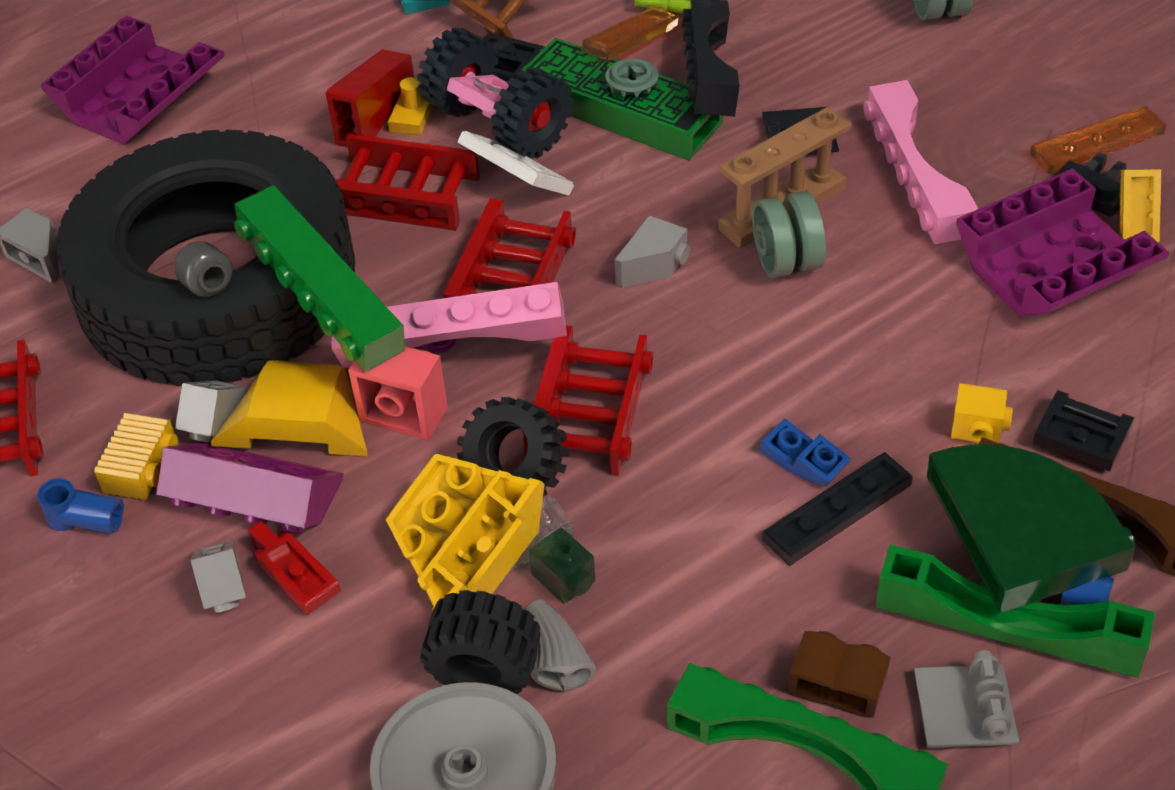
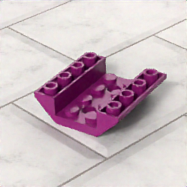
(125, 80)
(1040, 236)

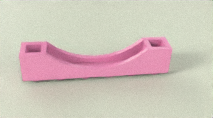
(936, 198)
(514, 313)

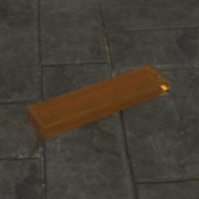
(629, 33)
(1098, 137)

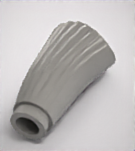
(560, 656)

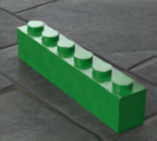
(319, 279)

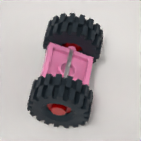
(525, 109)

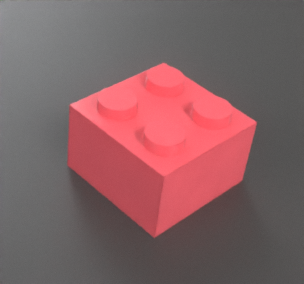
(402, 393)

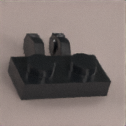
(1107, 187)

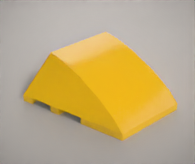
(296, 405)
(465, 525)

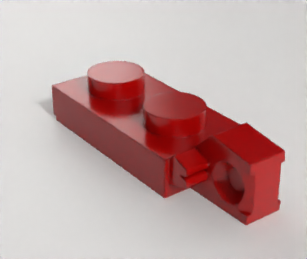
(293, 568)

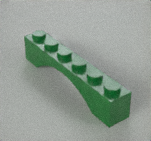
(1094, 634)
(723, 710)

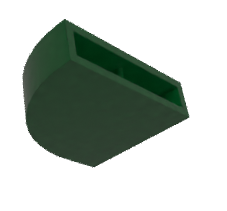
(1027, 522)

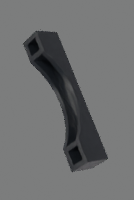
(710, 80)

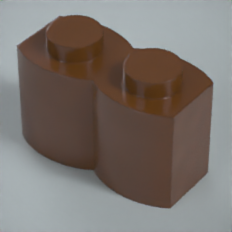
(838, 673)

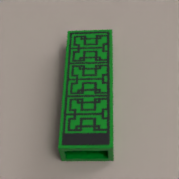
(657, 119)

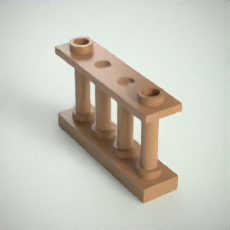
(775, 153)

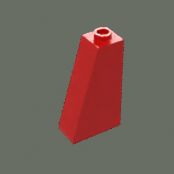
(367, 95)

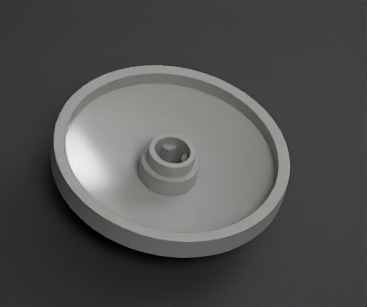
(464, 741)

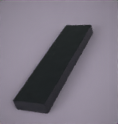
(836, 508)

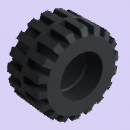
(492, 425)
(480, 641)

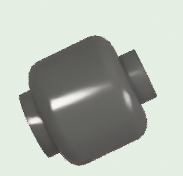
(203, 269)

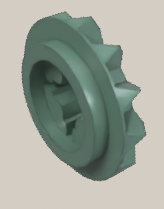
(642, 71)

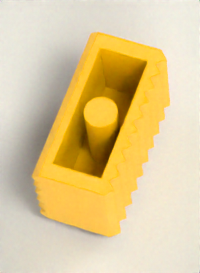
(134, 456)

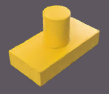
(410, 110)
(1140, 202)

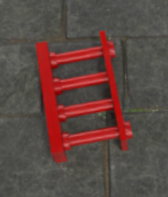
(402, 204)
(484, 247)
(558, 379)
(29, 444)

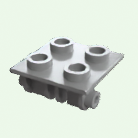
(966, 704)

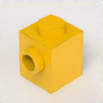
(980, 413)

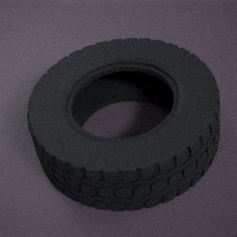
(166, 196)

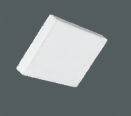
(520, 166)

